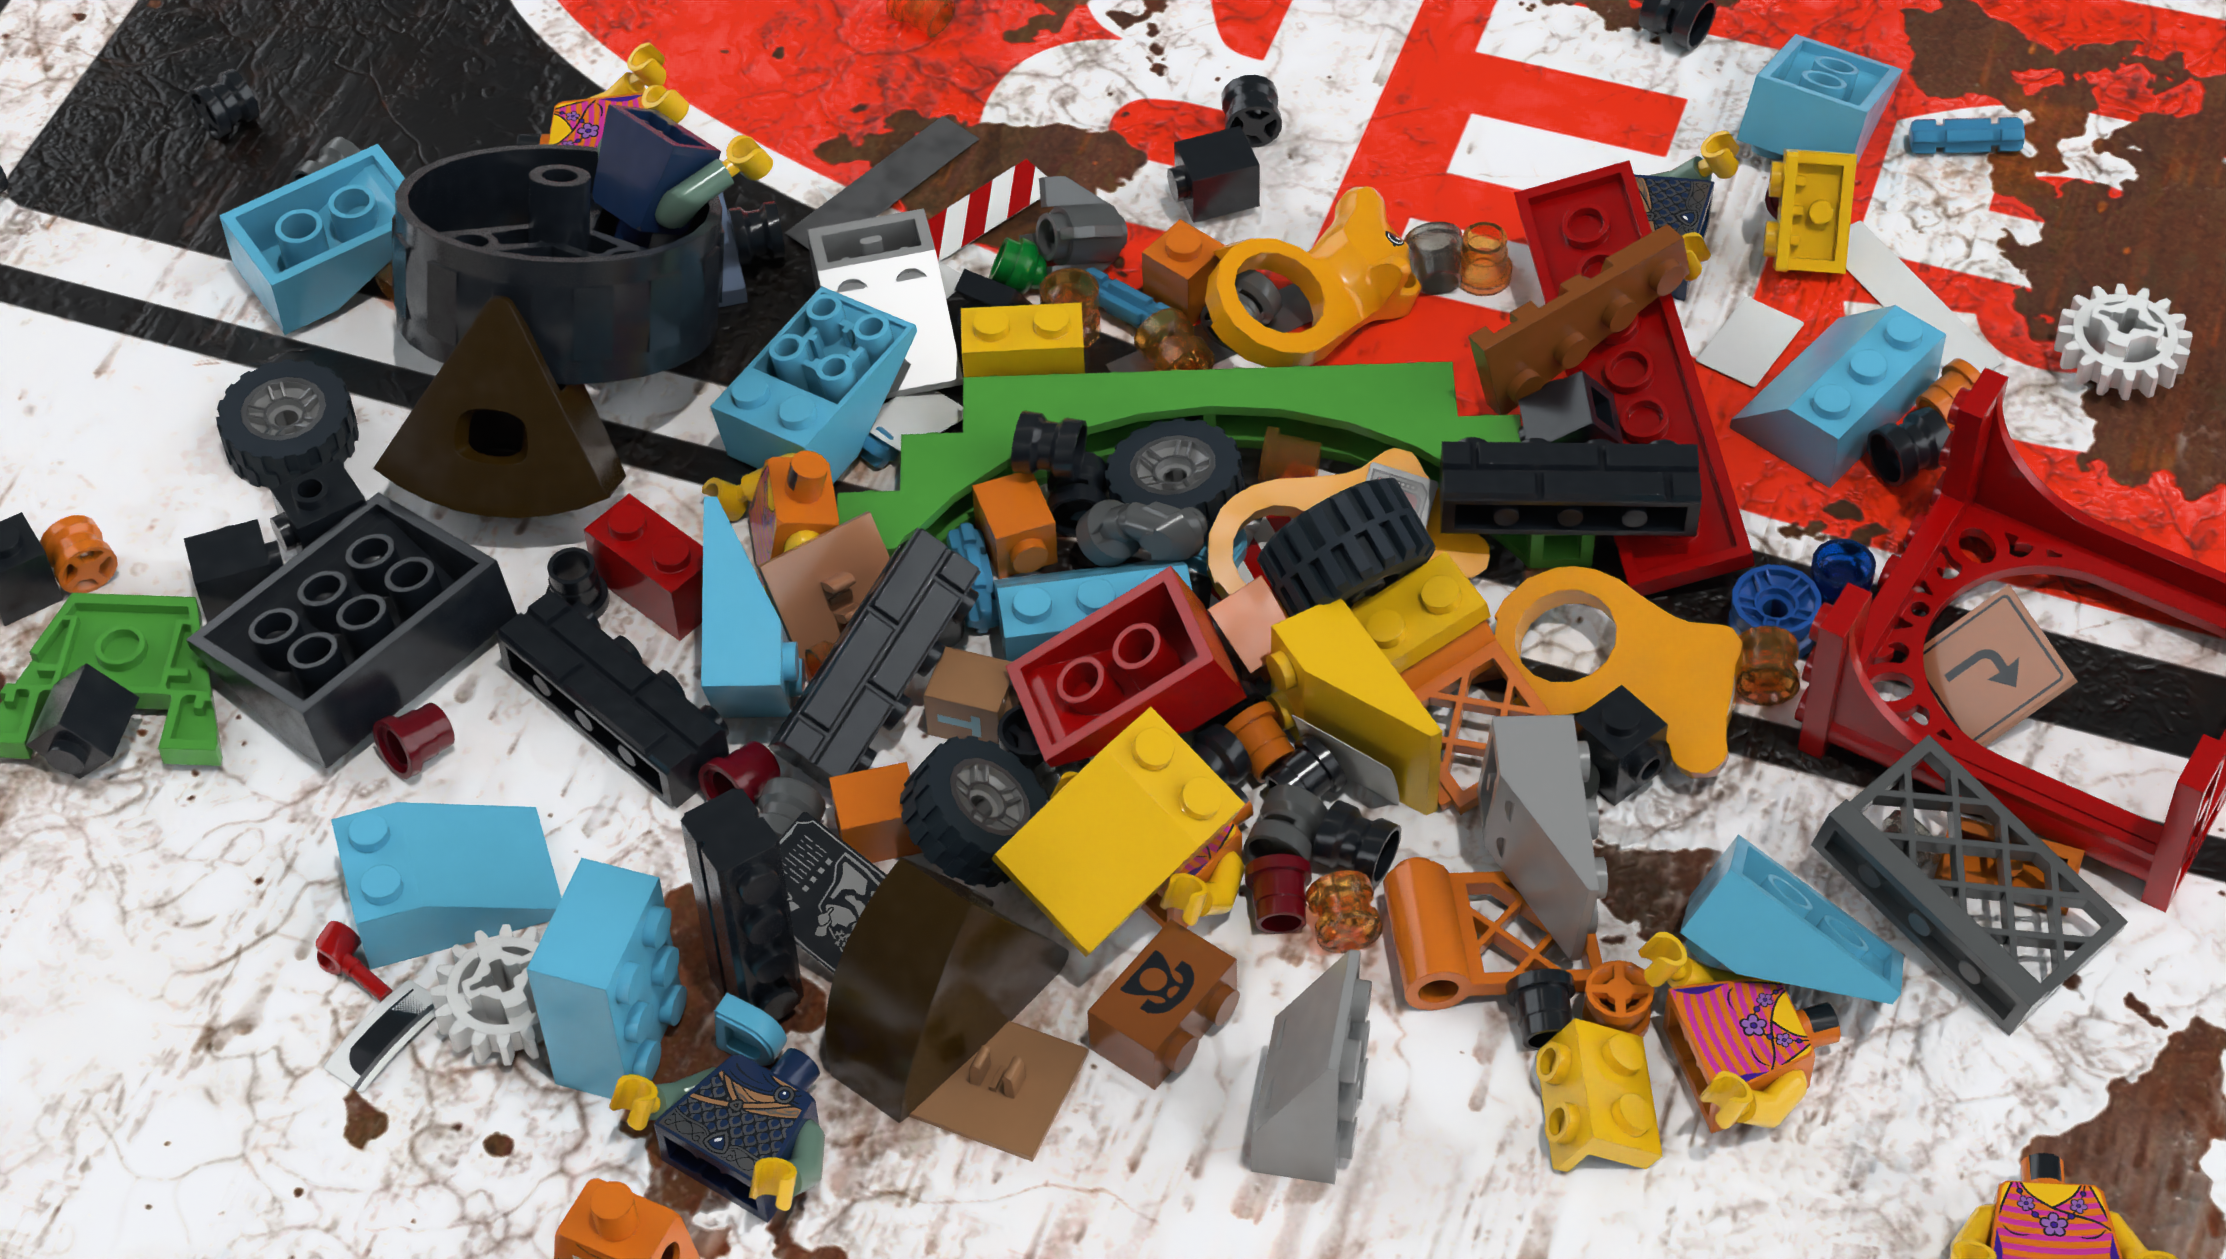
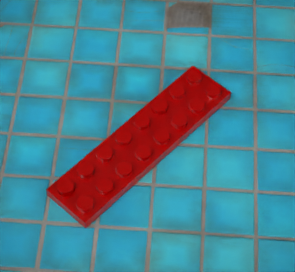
(1645, 366)

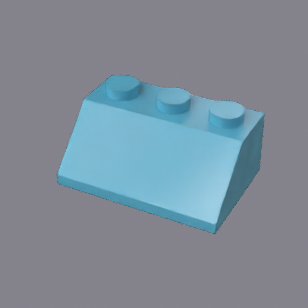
(1841, 389)
(1048, 603)

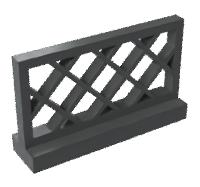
(1941, 924)

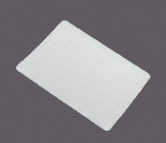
(1355, 764)

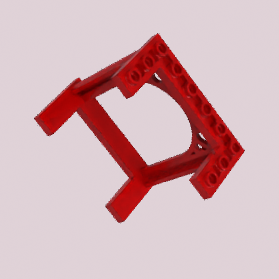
(2003, 502)

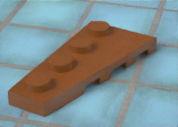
(1586, 311)

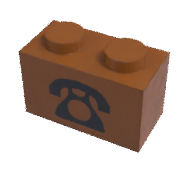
(1164, 1005)

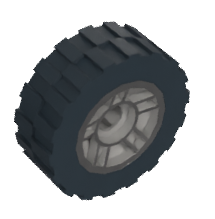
(286, 422)
(1177, 466)
(968, 805)

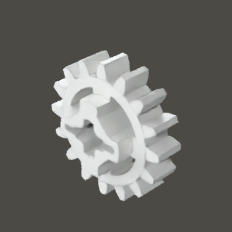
(2123, 341)
(489, 996)

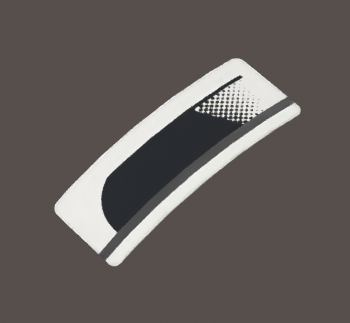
(381, 1035)

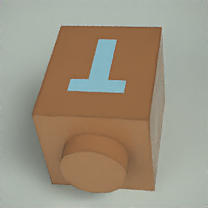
(968, 695)

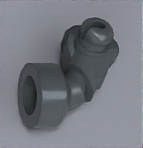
(1117, 530)

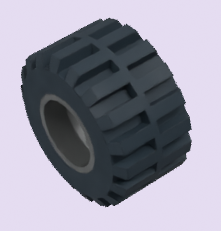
(1346, 547)

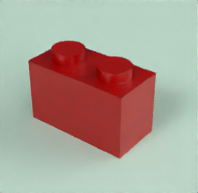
(649, 564)

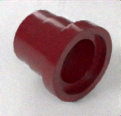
(413, 738)
(743, 768)
(1279, 891)

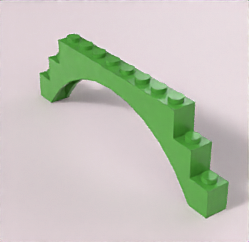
(1346, 407)

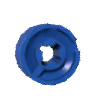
(1777, 593)

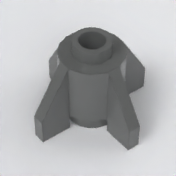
(1079, 229)

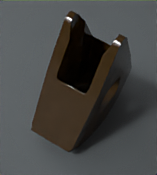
(501, 432)
(927, 986)

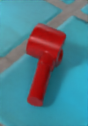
(335, 955)

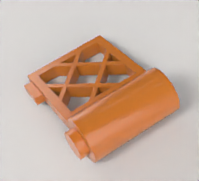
(1454, 668)
(1439, 940)

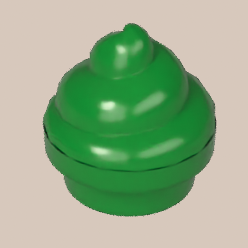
(1019, 265)

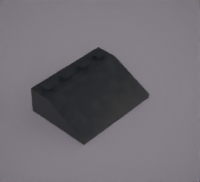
(355, 626)

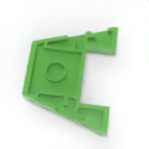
(137, 645)

